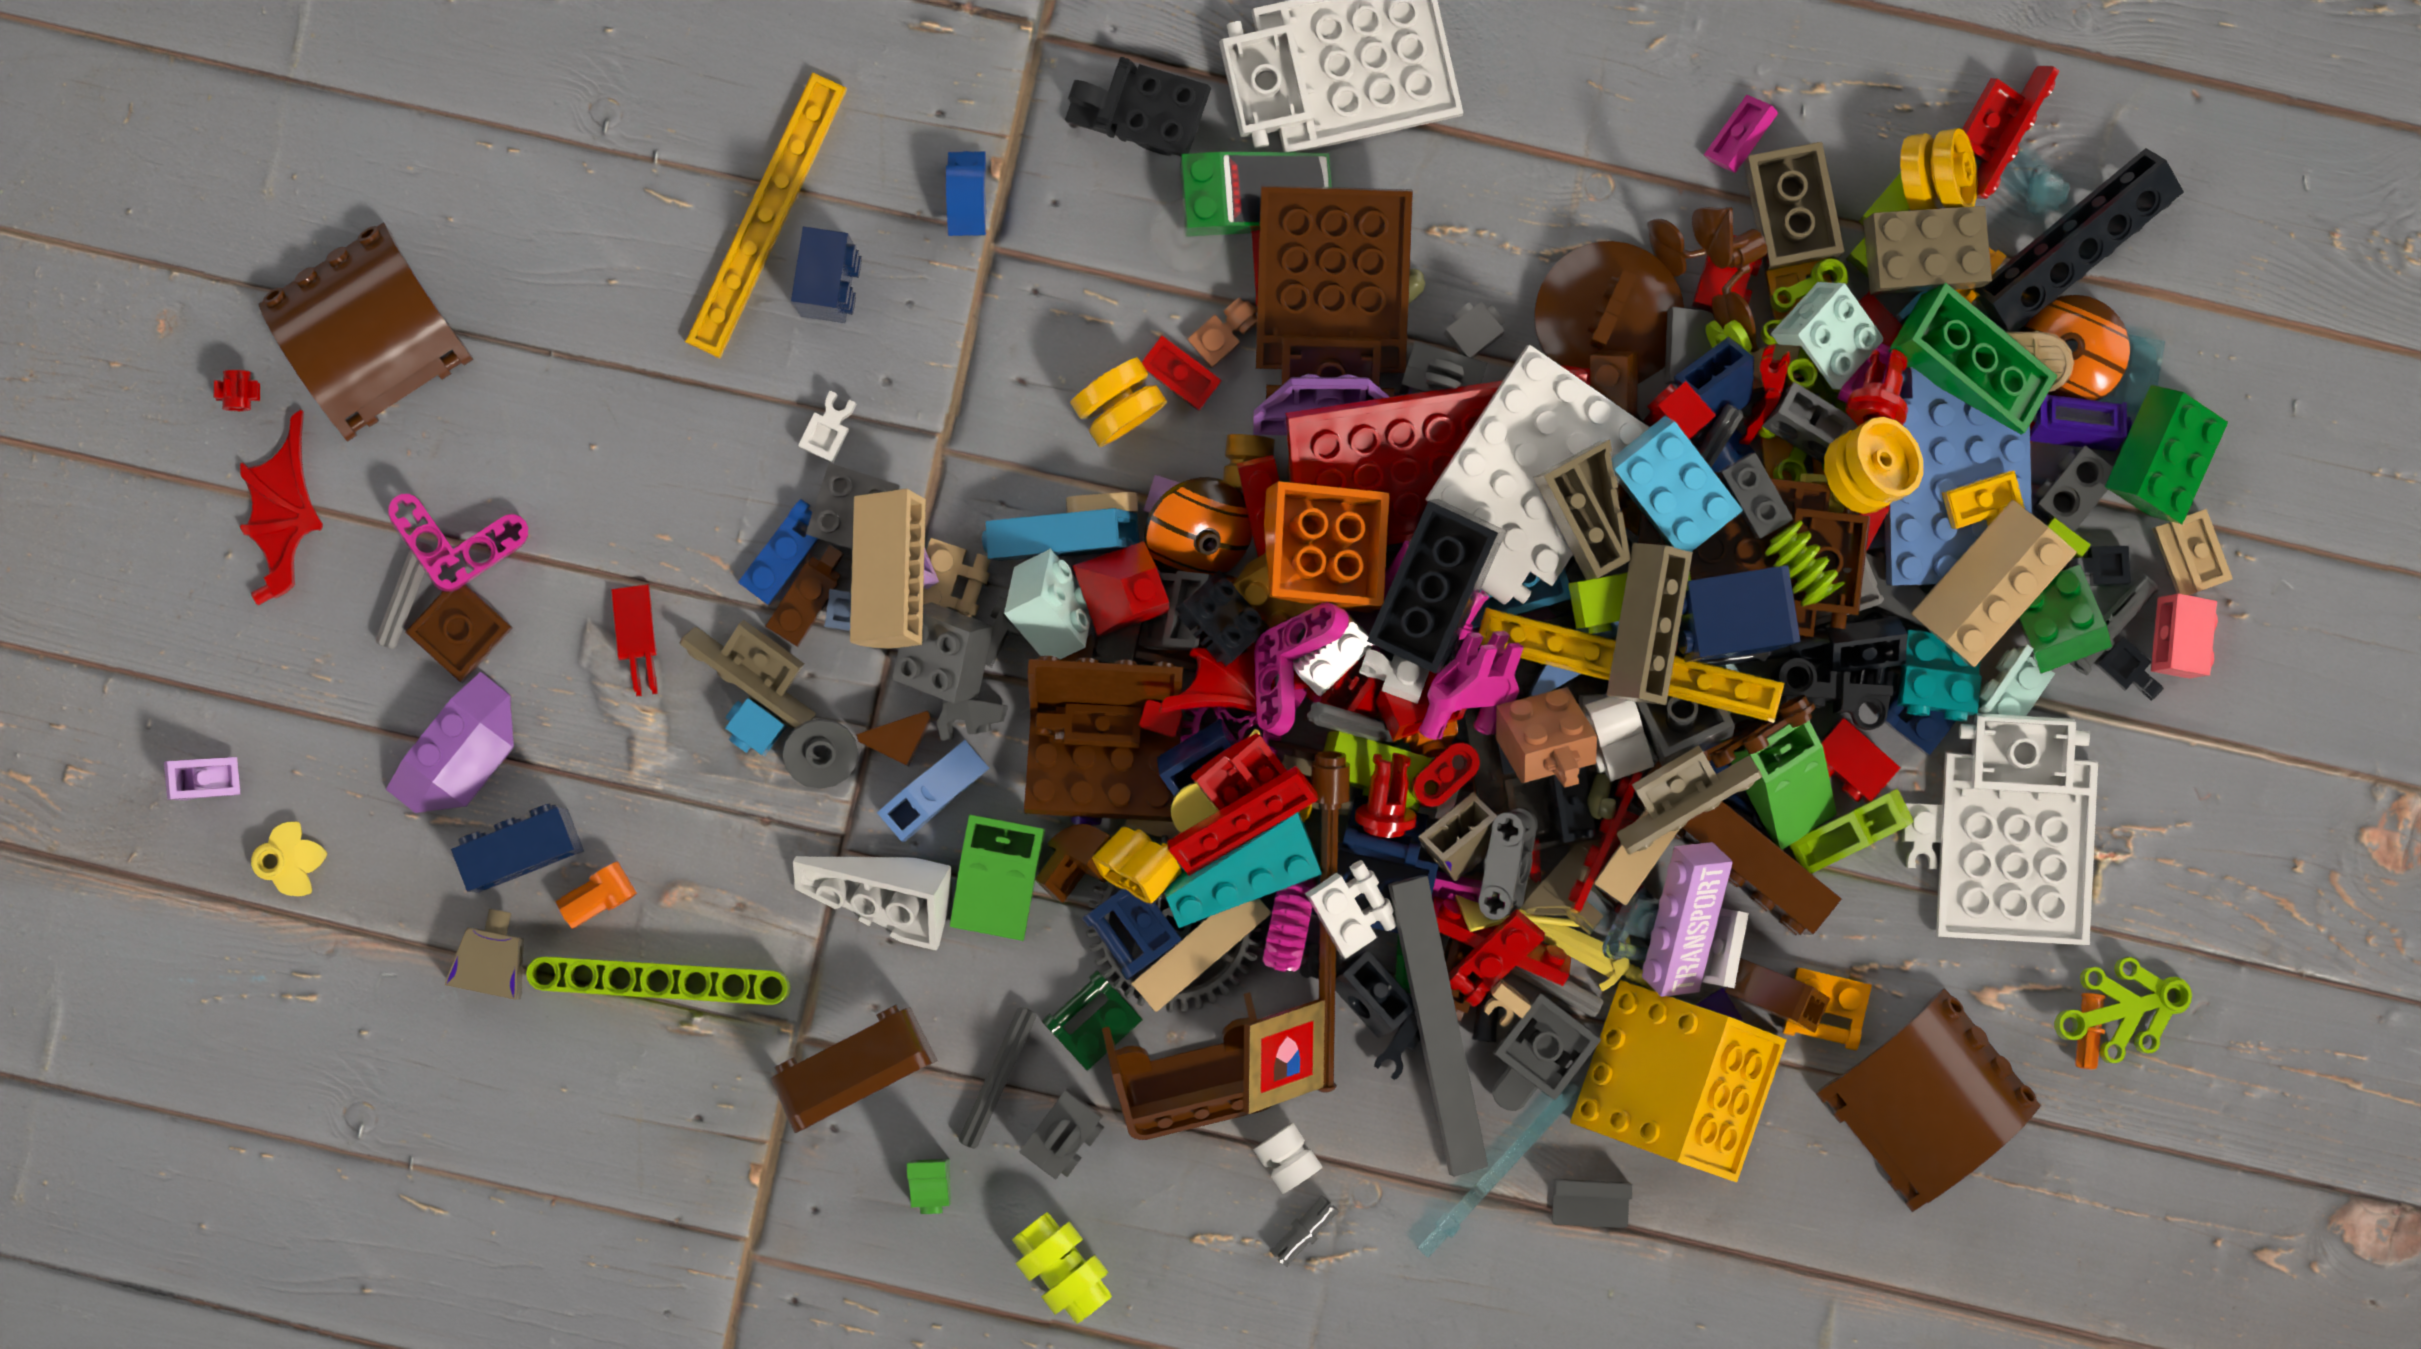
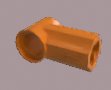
(604, 891)

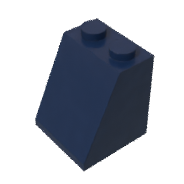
(1738, 615)

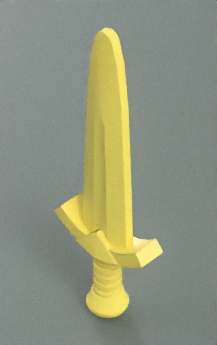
(1589, 952)

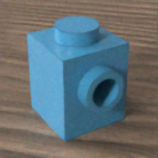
(753, 727)

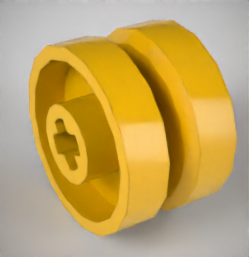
(1939, 170)
(1115, 397)
(1873, 465)

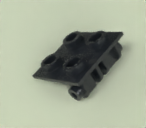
(1223, 617)

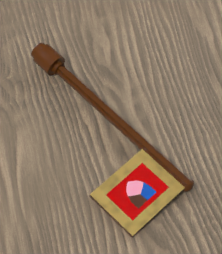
(1295, 1047)

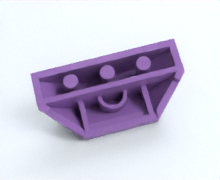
(1310, 393)
(457, 749)

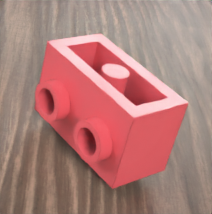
(2184, 636)

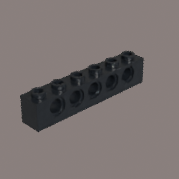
(2079, 240)

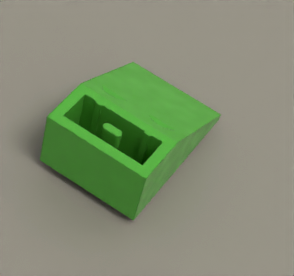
(1794, 784)
(996, 877)

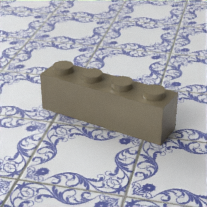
(1649, 623)

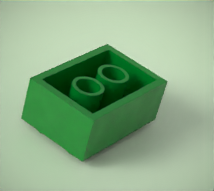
(2166, 454)

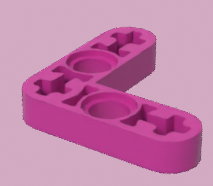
(444, 553)
(1275, 655)

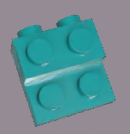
(1937, 679)

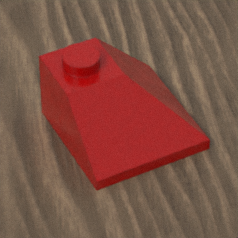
(1122, 588)

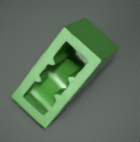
(929, 1184)

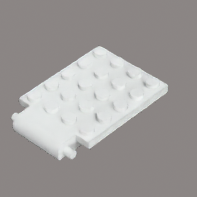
(1339, 71)
(1525, 429)
(2018, 833)

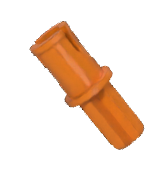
(2089, 1045)

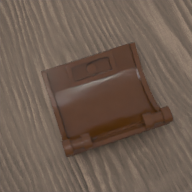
(361, 330)
(1932, 1101)

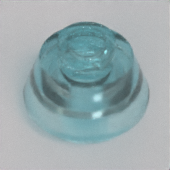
(2046, 190)

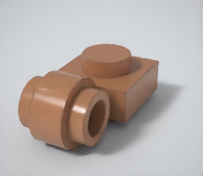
(1216, 339)

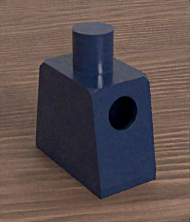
(1721, 377)

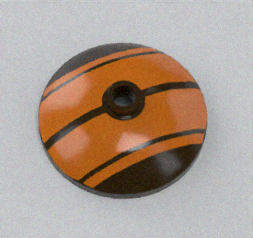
(1189, 516)

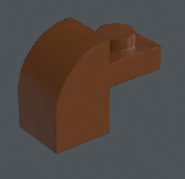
(1071, 859)

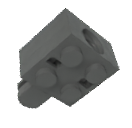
(1439, 369)
(1540, 1054)
(1062, 1134)

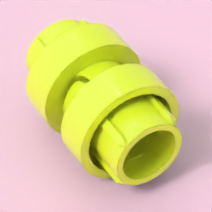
(1071, 1280)

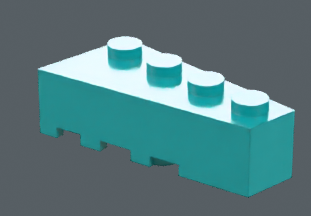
(1251, 871)

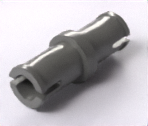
(1304, 1231)

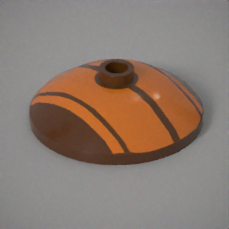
(2101, 341)

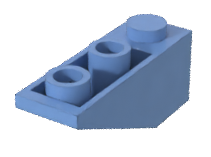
(933, 791)

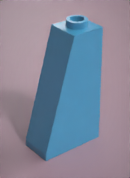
(1063, 533)

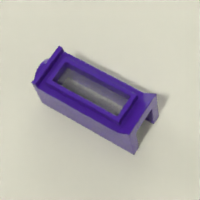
(2081, 423)

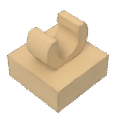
(1508, 998)

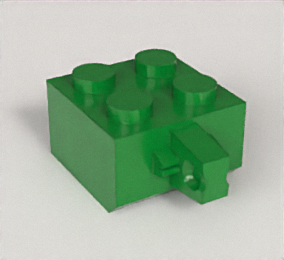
(2064, 622)

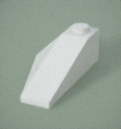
(894, 892)

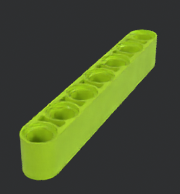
(640, 980)

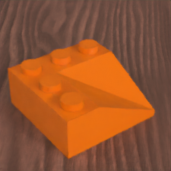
(1326, 545)

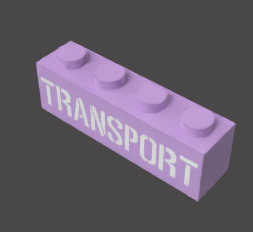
(1686, 919)

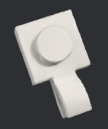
(1400, 676)

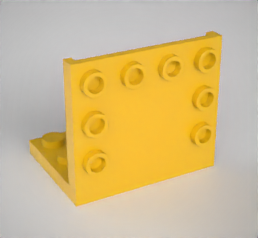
(1678, 1080)

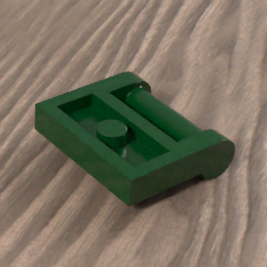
(1088, 1041)

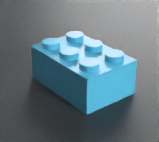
(1674, 486)

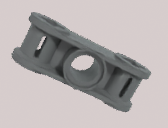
(1508, 863)

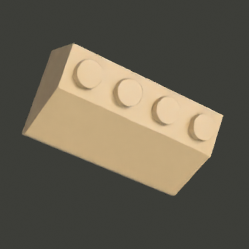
(1993, 583)

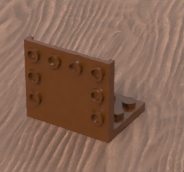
(1098, 778)

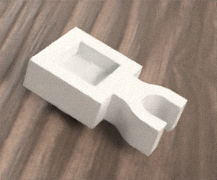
(825, 433)
(1923, 832)

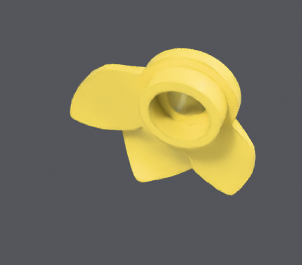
(294, 859)

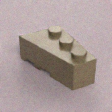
(1587, 509)

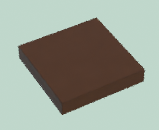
(459, 631)

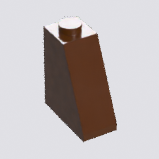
(1779, 995)

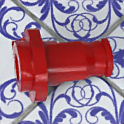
(1880, 398)
(1386, 807)

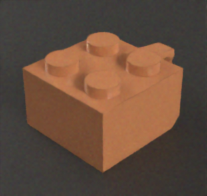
(1546, 736)

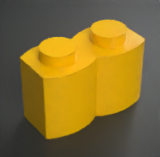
(1137, 864)

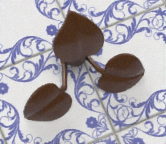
(1715, 235)

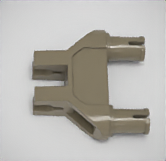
(1552, 894)

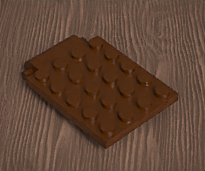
(1333, 281)
(1839, 535)

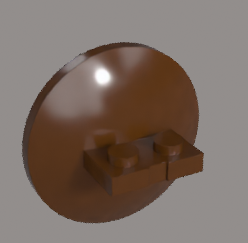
(1606, 300)

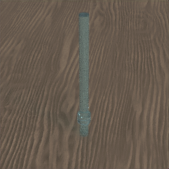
(1449, 1223)

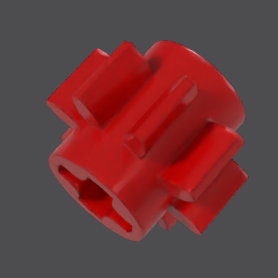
(236, 390)

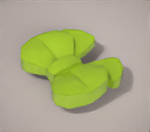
(1732, 329)

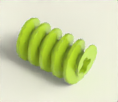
(1803, 565)

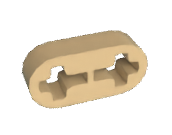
(1123, 501)

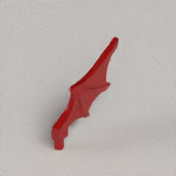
(280, 511)
(1221, 685)

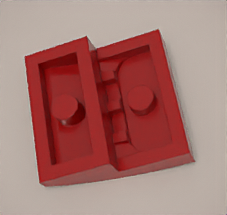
(1238, 771)

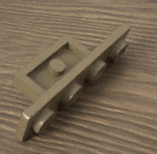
(754, 666)
(1681, 793)

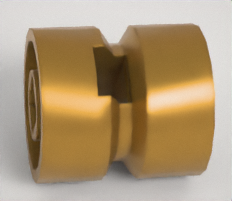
(1244, 448)

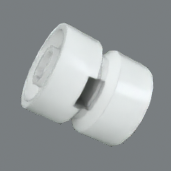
(1287, 1158)

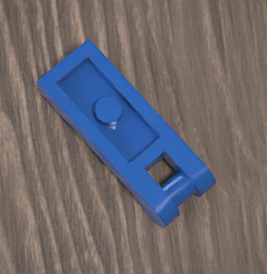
(780, 556)

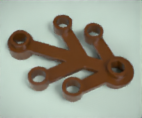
(1754, 733)

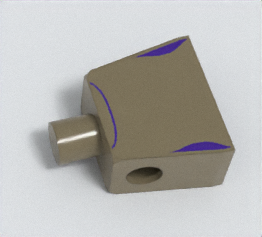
(1457, 839)
(489, 959)

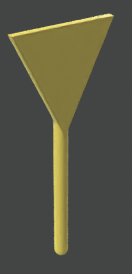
(1476, 919)

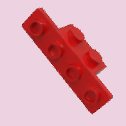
(2001, 121)
(1599, 855)

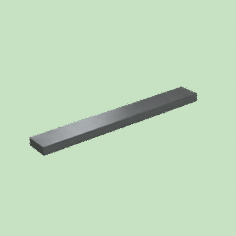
(1438, 1025)

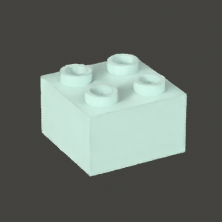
(1048, 606)

